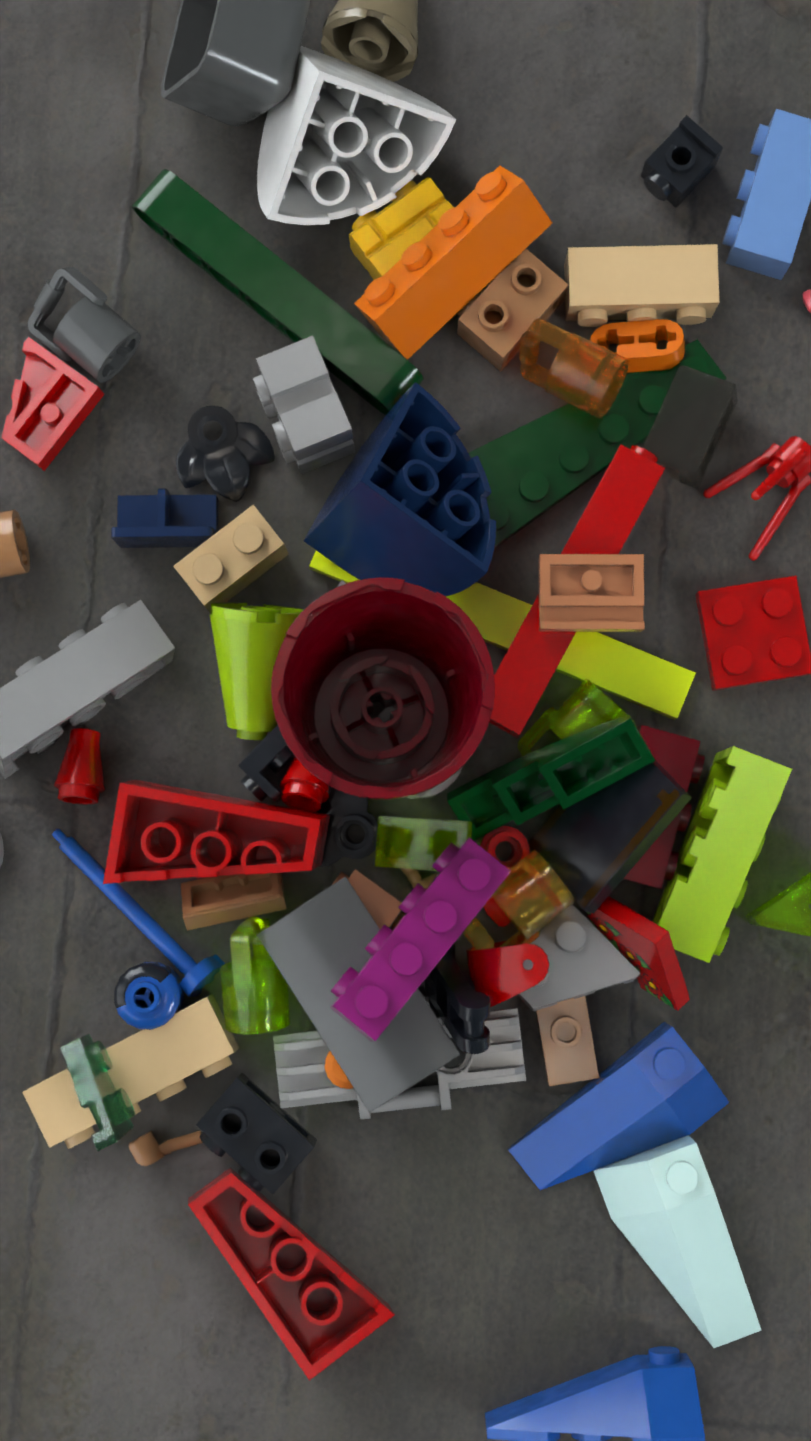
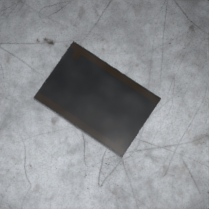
(608, 832)

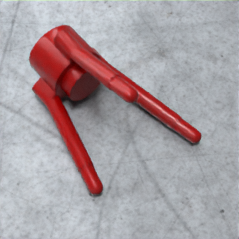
(787, 466)

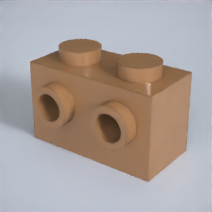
(508, 306)

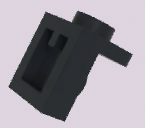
(268, 754)

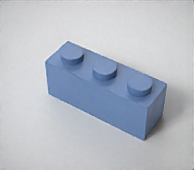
(773, 197)

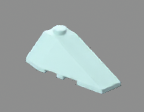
(677, 1227)

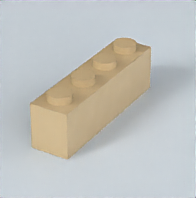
(142, 1066)

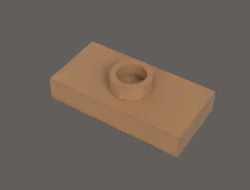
(231, 898)
(567, 1042)

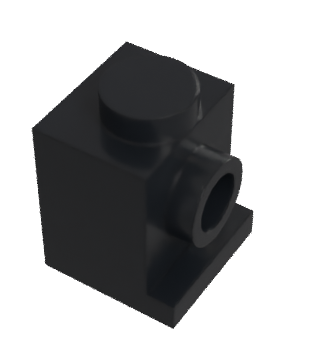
(697, 153)

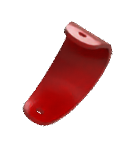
(501, 970)

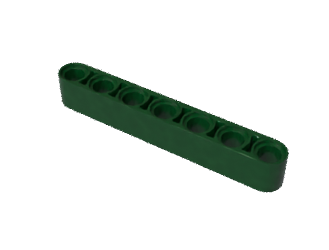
(275, 290)

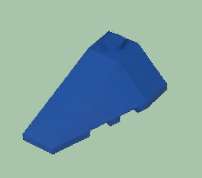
(635, 1105)
(634, 1398)

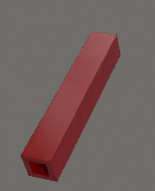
(600, 530)

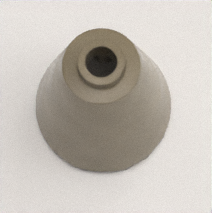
(374, 35)

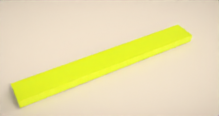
(590, 655)

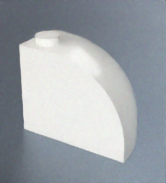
(343, 142)

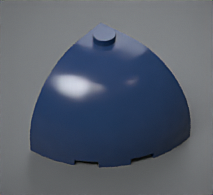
(410, 503)

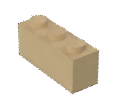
(641, 283)

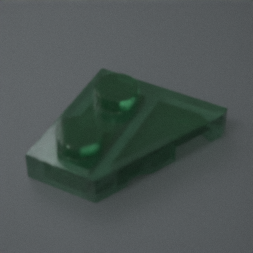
(110, 1107)

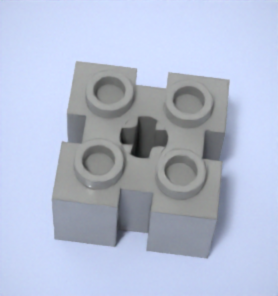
(309, 412)

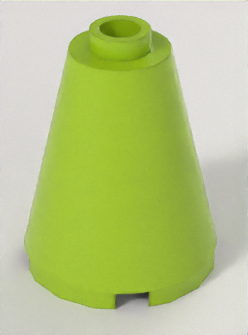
(246, 651)

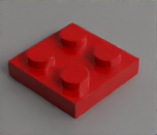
(754, 633)

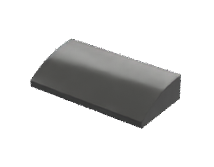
(312, 953)

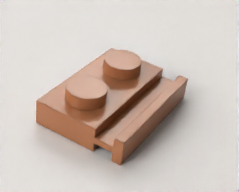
(591, 592)

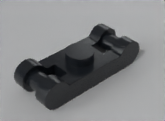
(459, 1004)

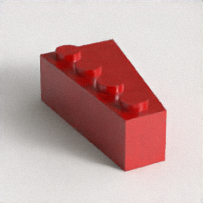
(199, 834)
(295, 1282)

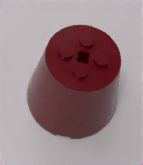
(390, 647)

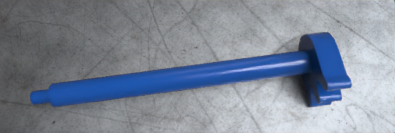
(195, 974)

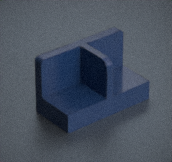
(165, 520)

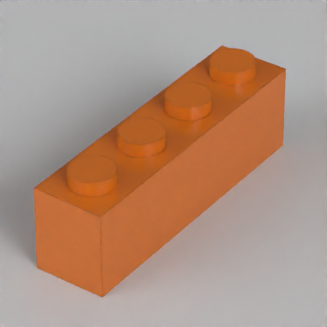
(453, 261)

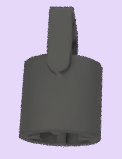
(88, 332)

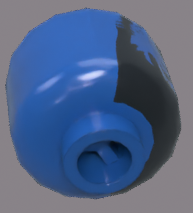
(157, 979)

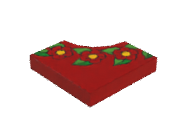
(646, 948)

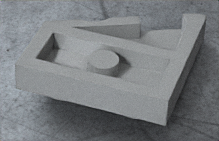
(578, 959)

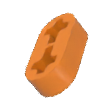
(639, 343)

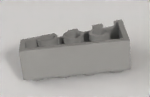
(77, 678)

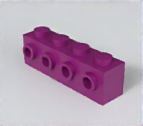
(419, 940)

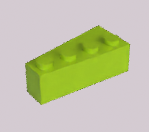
(719, 850)

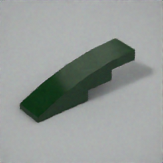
(551, 775)

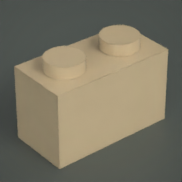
(232, 558)

